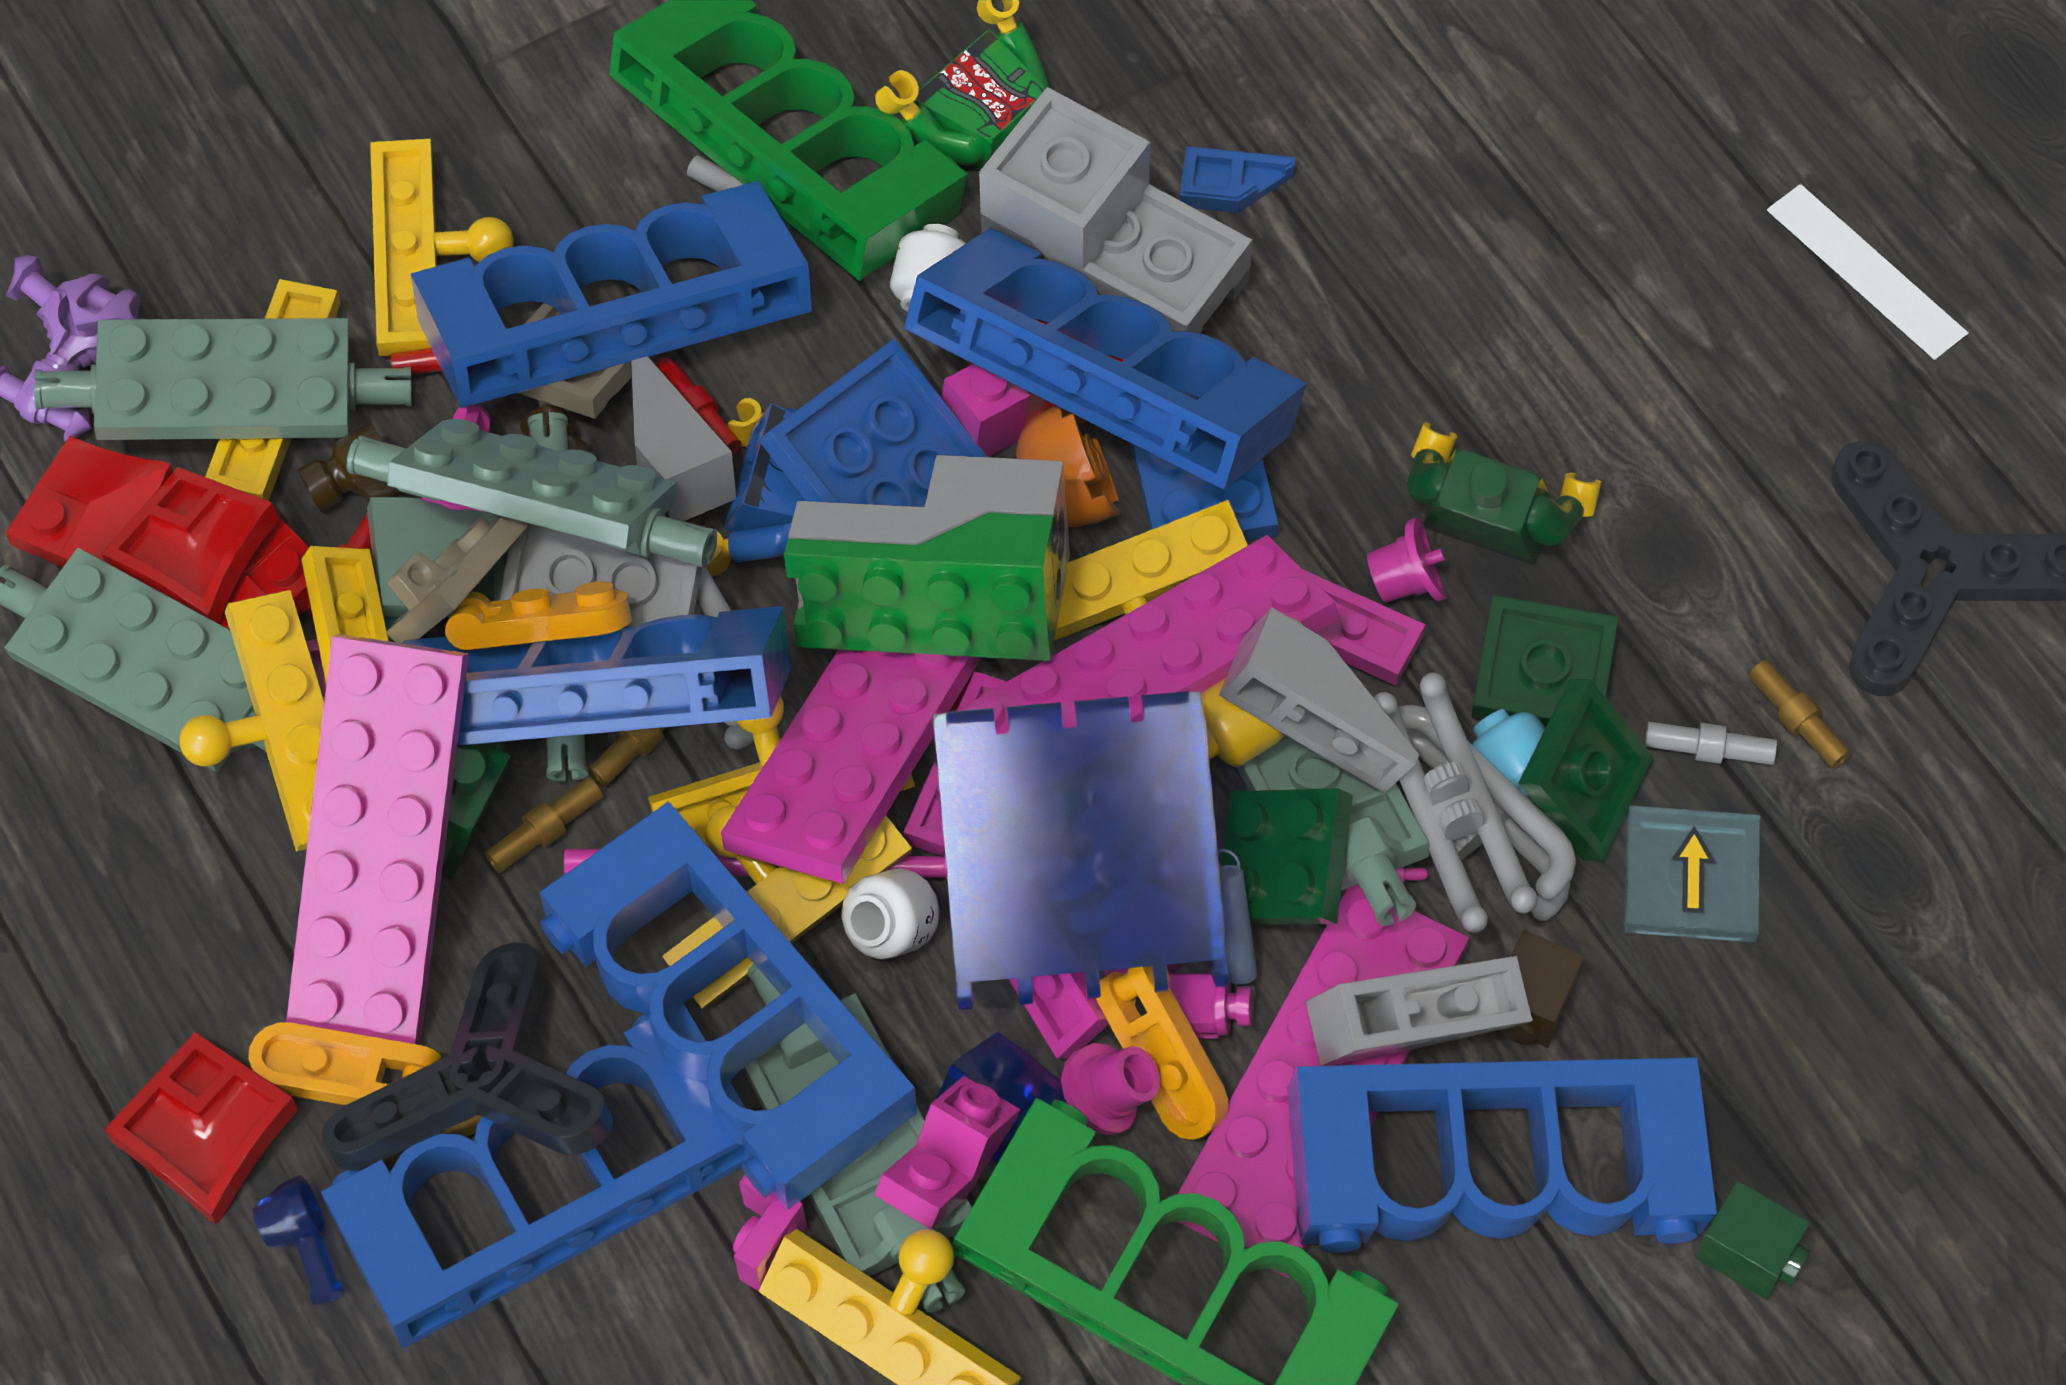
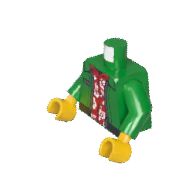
(977, 96)

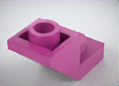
(950, 1154)

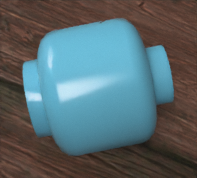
(1509, 742)

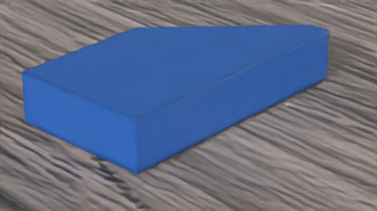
(1230, 178)

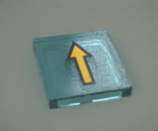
(1692, 874)

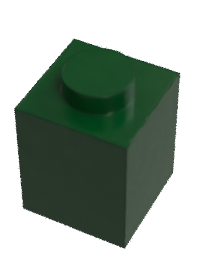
(1755, 1241)

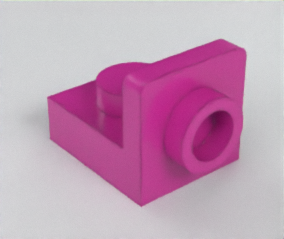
(762, 1237)

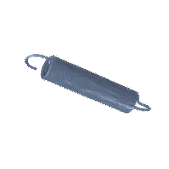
(1237, 925)

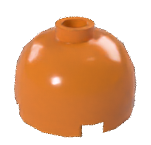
(1087, 476)

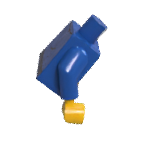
(764, 494)

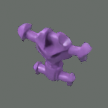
(71, 325)

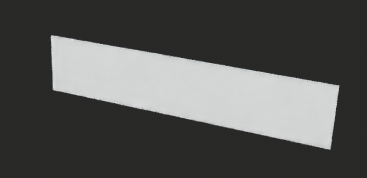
(1867, 271)

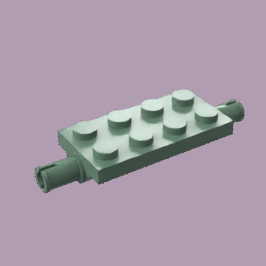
(222, 380)
(539, 487)
(126, 648)
(1381, 825)
(858, 1222)

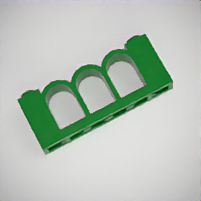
(861, 228)
(1053, 1153)

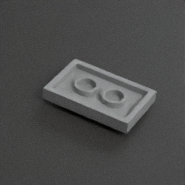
(563, 561)

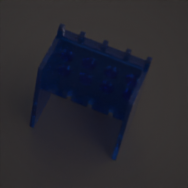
(1079, 842)

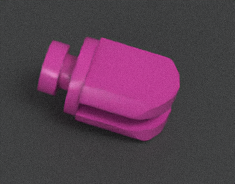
(1211, 1007)

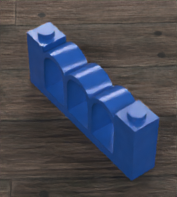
(735, 228)
(984, 309)
(628, 679)
(1660, 1123)
(823, 1125)
(401, 1268)

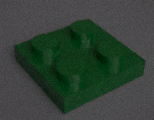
(1534, 654)
(1586, 769)
(1289, 852)

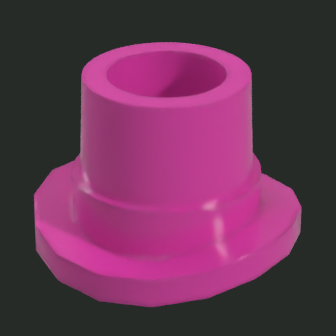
(1407, 566)
(1109, 1085)

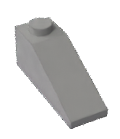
(679, 444)
(1313, 697)
(1416, 1009)

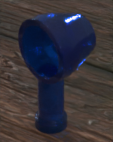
(294, 1218)

